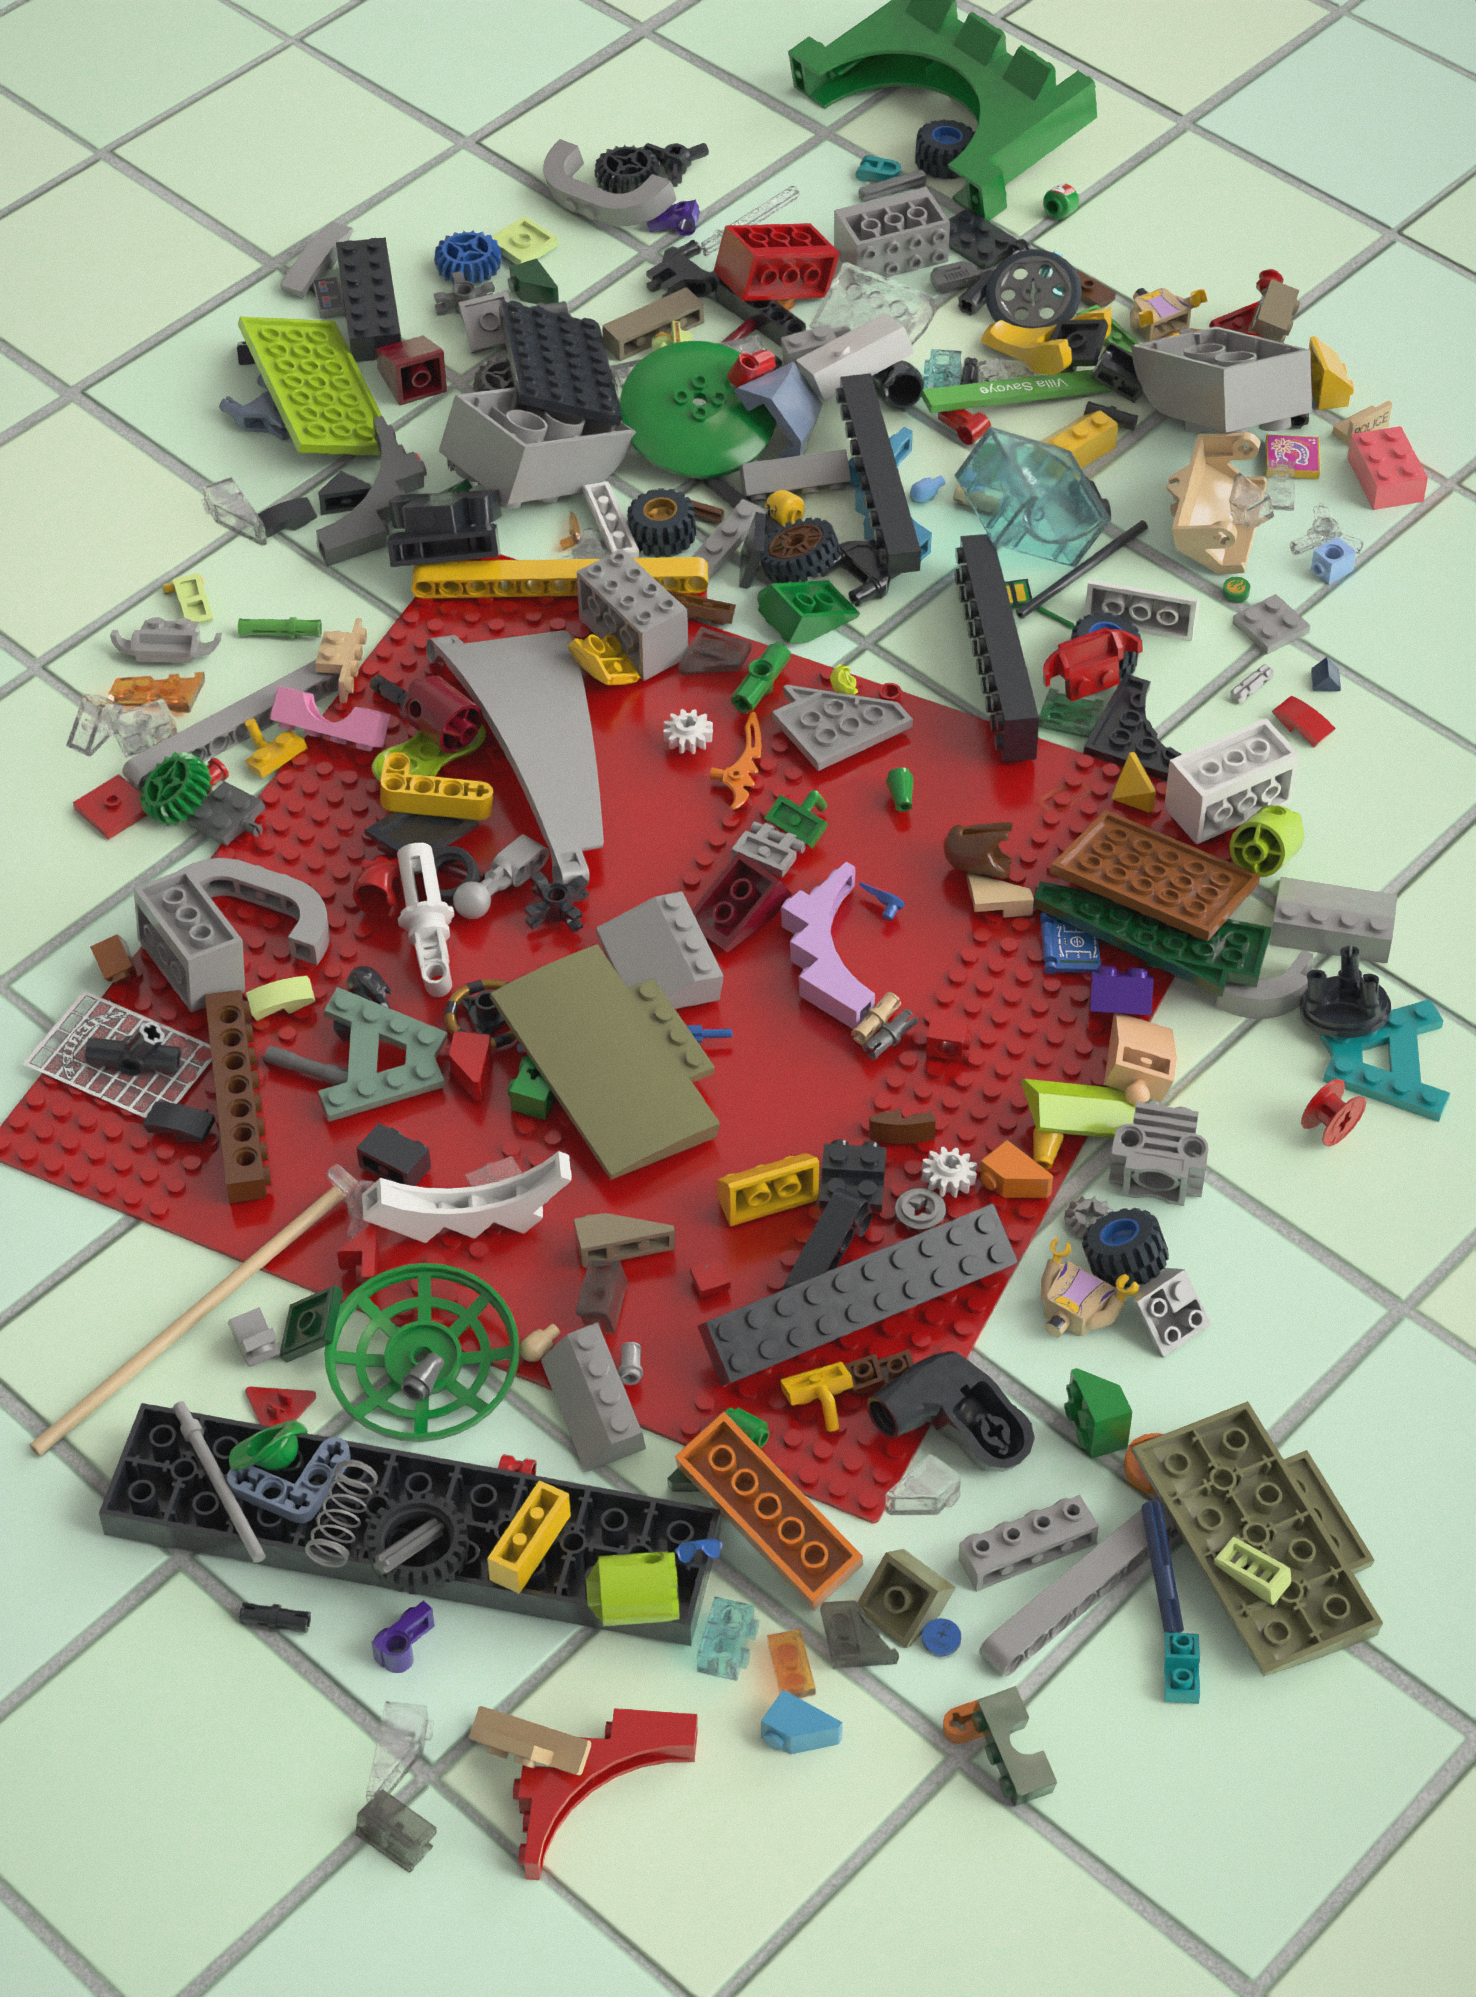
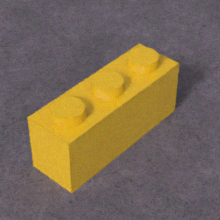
(529, 1537)

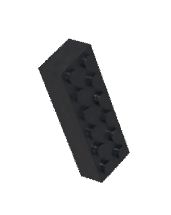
(368, 296)

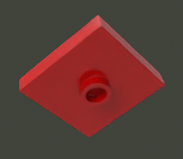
(111, 806)

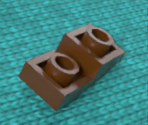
(892, 1128)
(872, 1374)

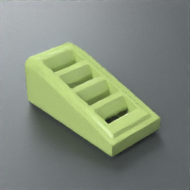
(1260, 1586)

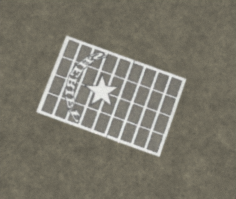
(64, 1049)

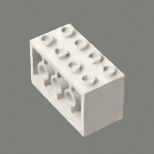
(1230, 780)

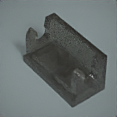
(602, 1294)
(395, 1830)

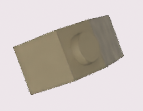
(620, 1237)

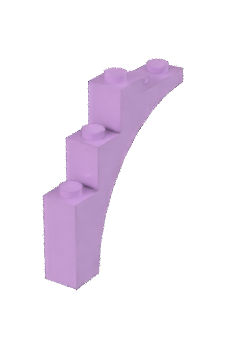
(824, 977)

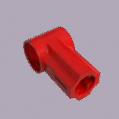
(751, 366)
(968, 426)

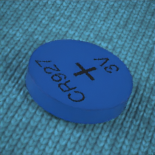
(941, 1637)

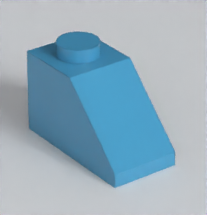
(799, 1726)

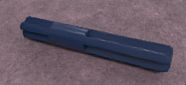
(1162, 1567)

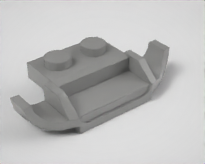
(165, 641)

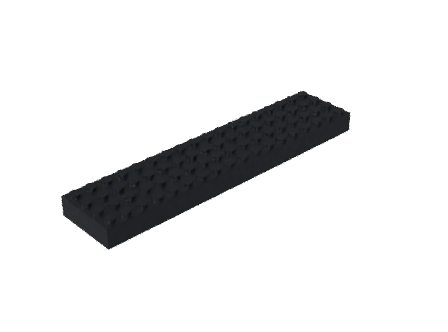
(169, 1501)

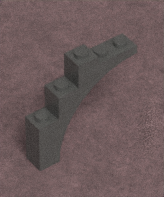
(366, 525)

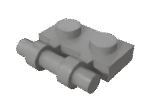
(767, 854)

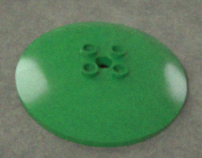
(685, 436)

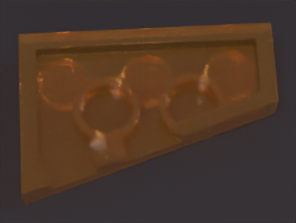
(176, 691)

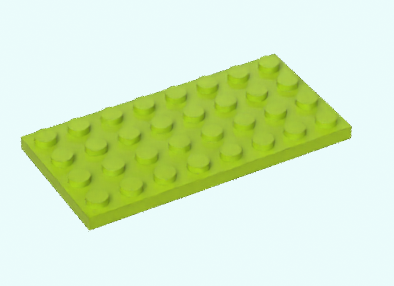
(313, 384)

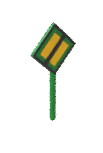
(1020, 594)

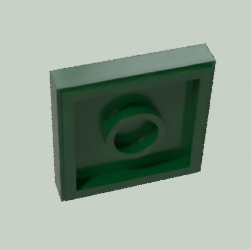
(311, 1323)

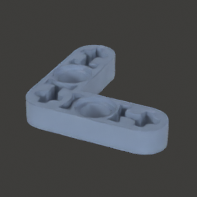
(299, 1492)

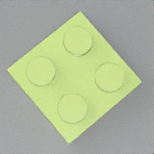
(524, 241)

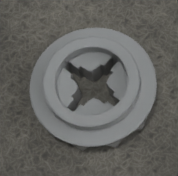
(915, 1200)
(1077, 1211)

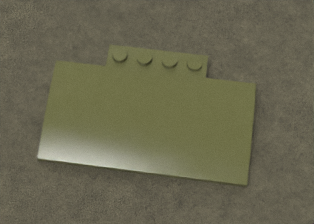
(612, 1059)
(1231, 1481)

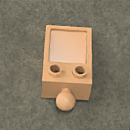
(1140, 1059)

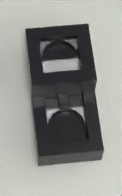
(292, 512)
(183, 1121)

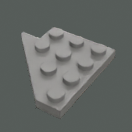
(835, 724)

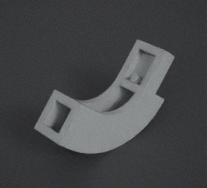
(1271, 996)

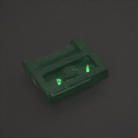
(1070, 717)

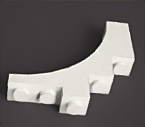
(468, 1210)

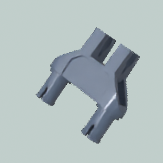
(258, 415)

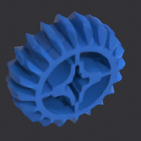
(468, 252)

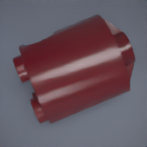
(441, 713)

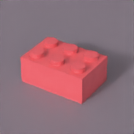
(1387, 468)

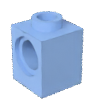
(1333, 560)

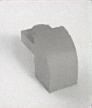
(253, 1337)

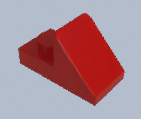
(361, 1254)

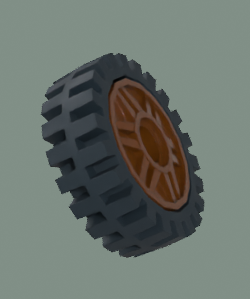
(800, 550)

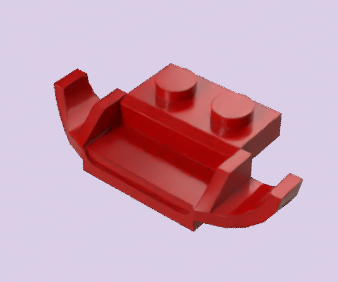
(1090, 661)

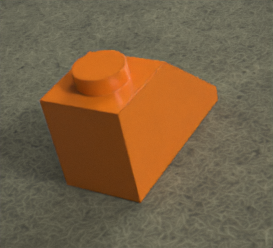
(1014, 1174)

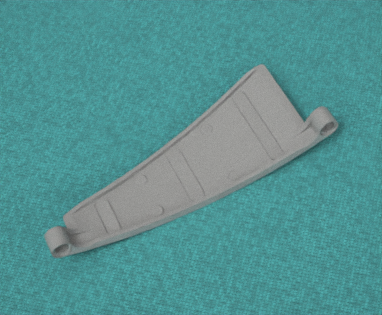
(542, 721)

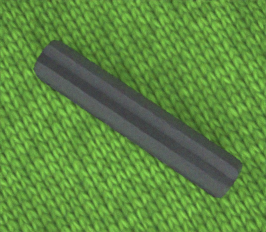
(892, 185)
(408, 1545)

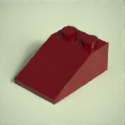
(739, 903)

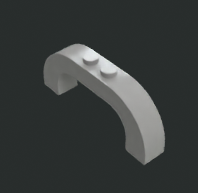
(608, 208)
(274, 891)

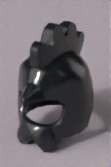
(901, 384)

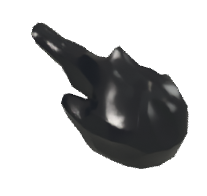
(368, 984)

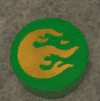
(1236, 589)

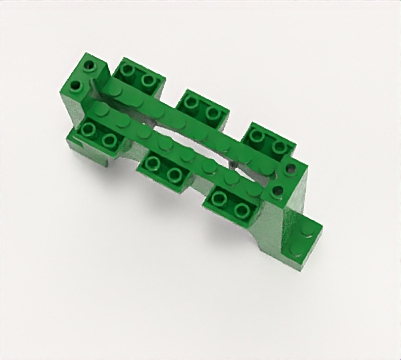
(928, 47)

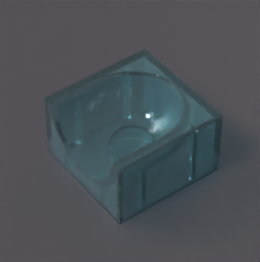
(1032, 497)

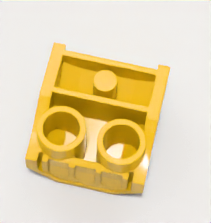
(604, 659)

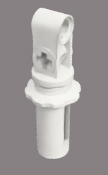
(426, 920)

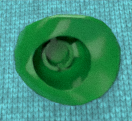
(268, 1448)

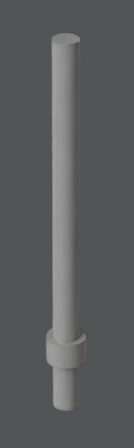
(194, 1433)

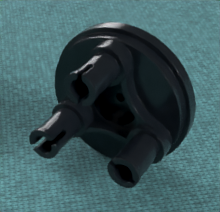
(1345, 1003)

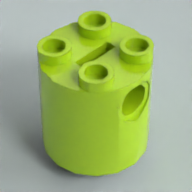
(1267, 840)
(634, 1588)

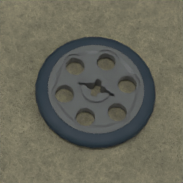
(1033, 261)

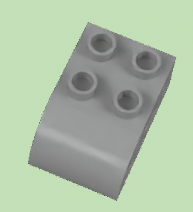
(1225, 380)
(529, 449)

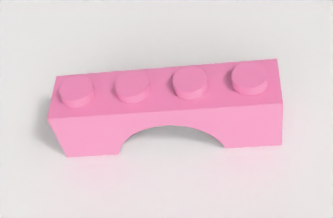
(298, 709)

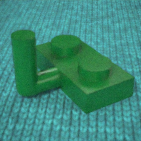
(798, 819)

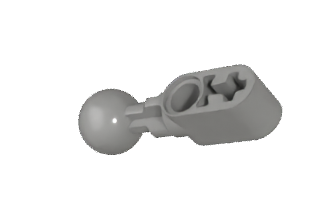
(510, 867)

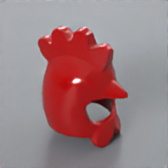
(379, 887)

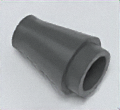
(421, 1379)

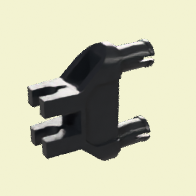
(679, 272)
(863, 562)

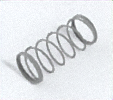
(338, 1547)

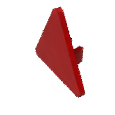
(277, 1404)

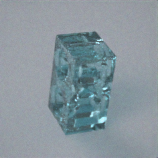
(942, 368)
(720, 1638)

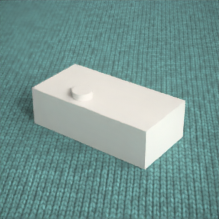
(858, 352)

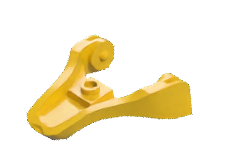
(1035, 344)

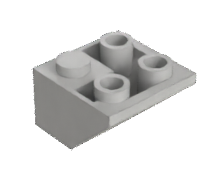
(1171, 1310)

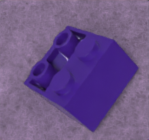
(1121, 991)

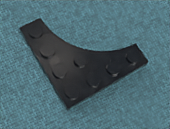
(1125, 730)

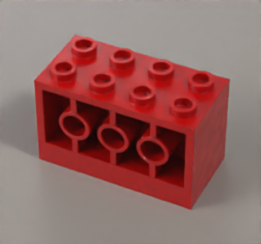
(776, 261)

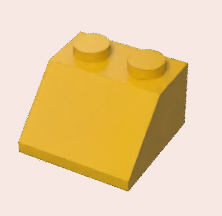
(1328, 377)

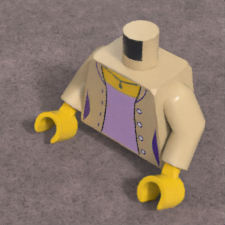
(1162, 311)
(1077, 1298)

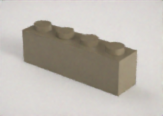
(636, 329)

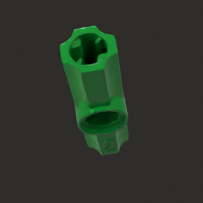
(761, 677)

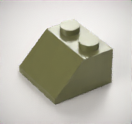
(904, 1596)

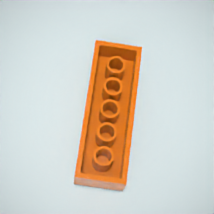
(769, 1511)

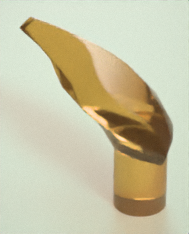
(575, 534)

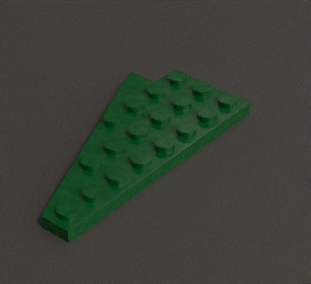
(1229, 955)

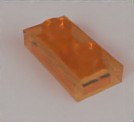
(791, 1663)

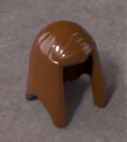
(977, 849)

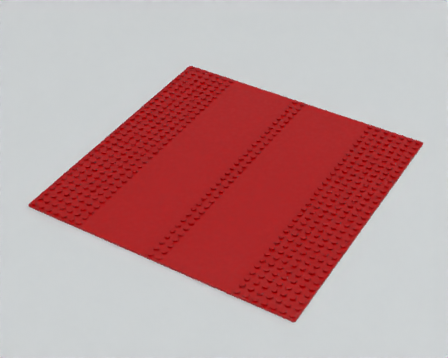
(776, 1085)

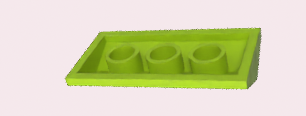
(1077, 1108)

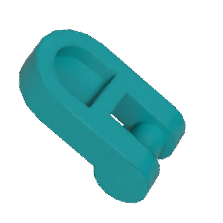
(877, 169)

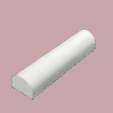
(610, 518)

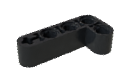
(840, 1221)

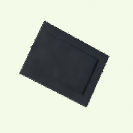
(408, 828)

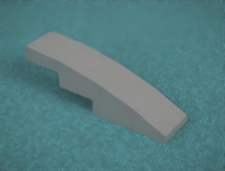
(315, 259)

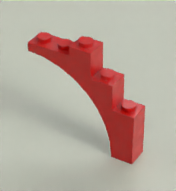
(630, 1743)

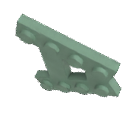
(365, 1086)

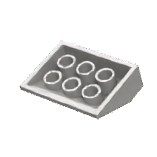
(1333, 916)
(664, 944)

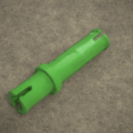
(280, 627)

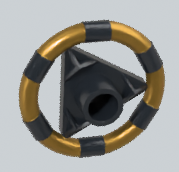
(480, 1010)

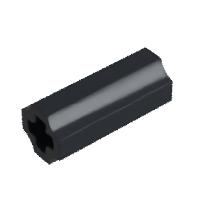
(975, 295)

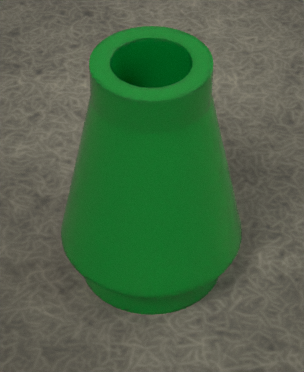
(901, 788)

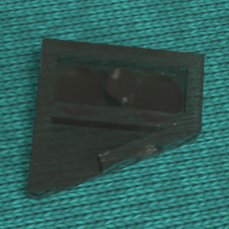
(714, 653)
(853, 1637)

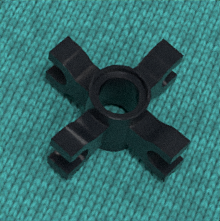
(556, 902)

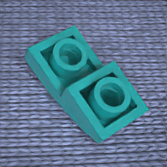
(1181, 1668)

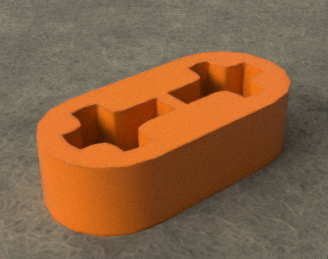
(963, 1716)

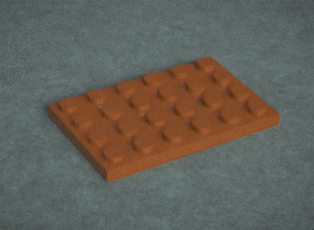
(1155, 875)

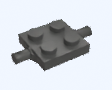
(227, 814)

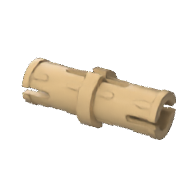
(875, 1018)

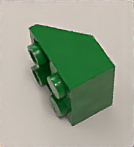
(1098, 1412)

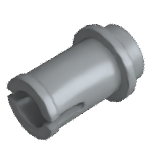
(630, 1369)

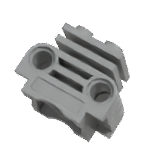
(1160, 1154)

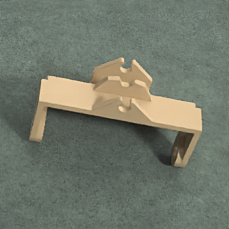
(1202, 508)

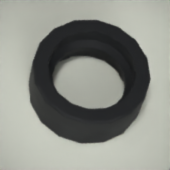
(455, 854)

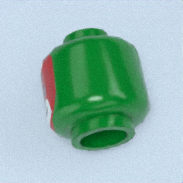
(1061, 201)

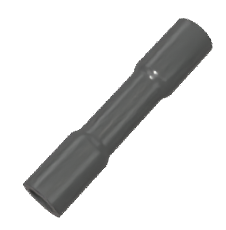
(291, 1061)

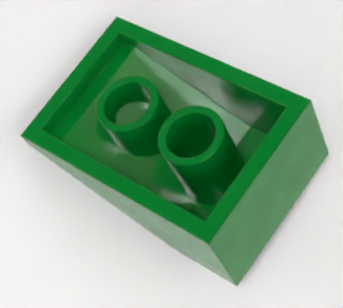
(805, 609)

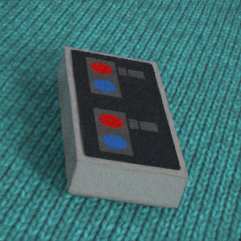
(328, 297)

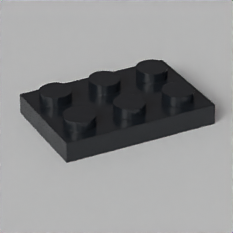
(978, 239)

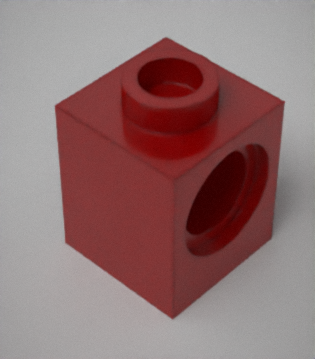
(947, 1037)

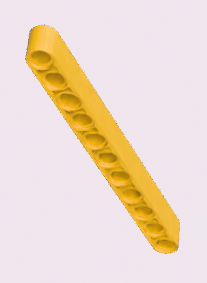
(542, 577)

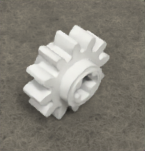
(688, 731)
(949, 1172)

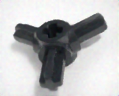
(677, 158)

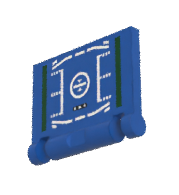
(1068, 947)

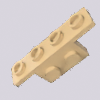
(340, 655)
(528, 1741)

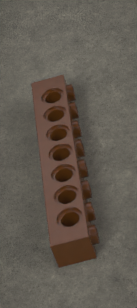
(235, 1096)

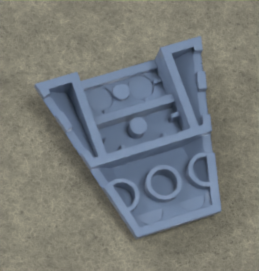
(790, 403)

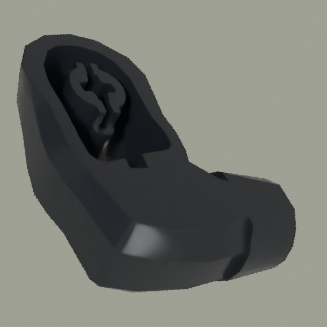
(960, 1405)

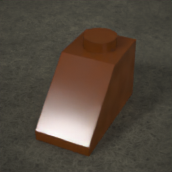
(114, 959)

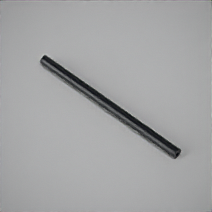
(1081, 569)

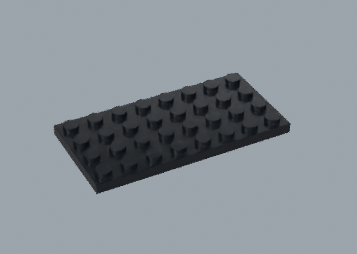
(559, 363)

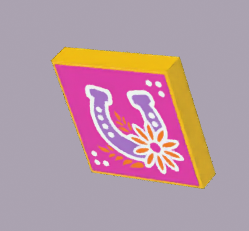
(1301, 449)

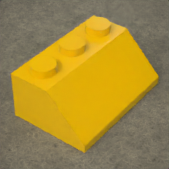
(1086, 437)
(769, 1188)

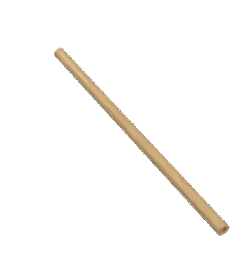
(185, 1322)

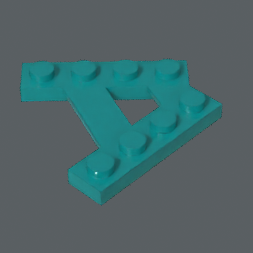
(1403, 1083)

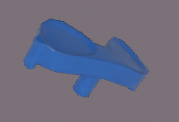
(687, 1550)

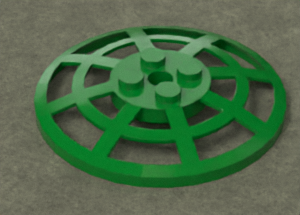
(418, 1338)

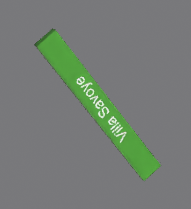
(1011, 391)

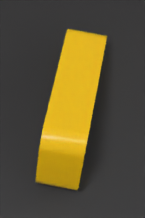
(432, 794)

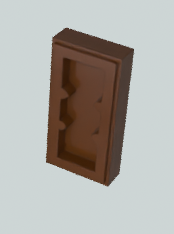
(1094, 292)

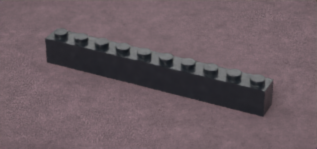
(879, 474)

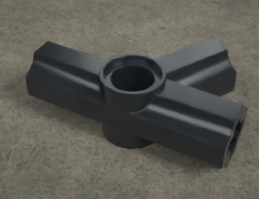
(135, 1052)

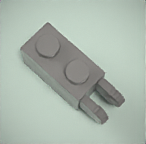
(804, 342)

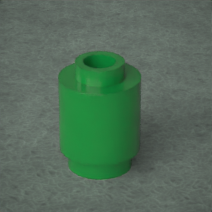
(751, 1425)

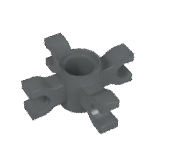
(462, 291)

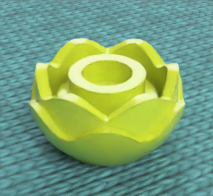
(842, 680)

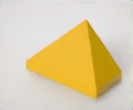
(1135, 786)

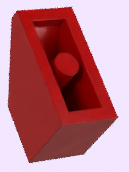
(470, 1061)

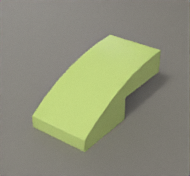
(192, 598)
(286, 993)

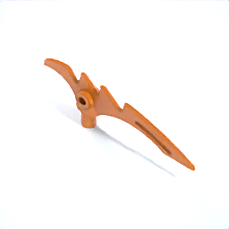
(737, 775)

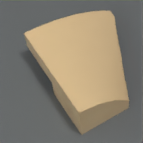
(993, 895)

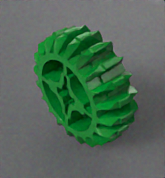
(175, 788)

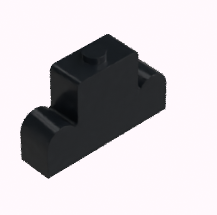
(444, 511)
(464, 544)

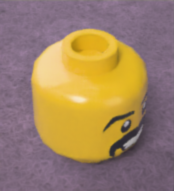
(784, 507)

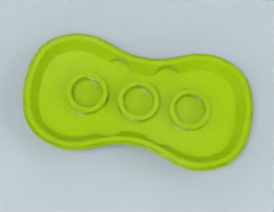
(425, 756)

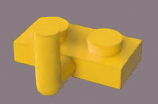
(273, 754)
(820, 1384)

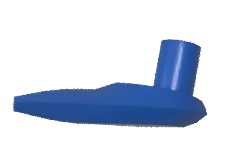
(891, 901)

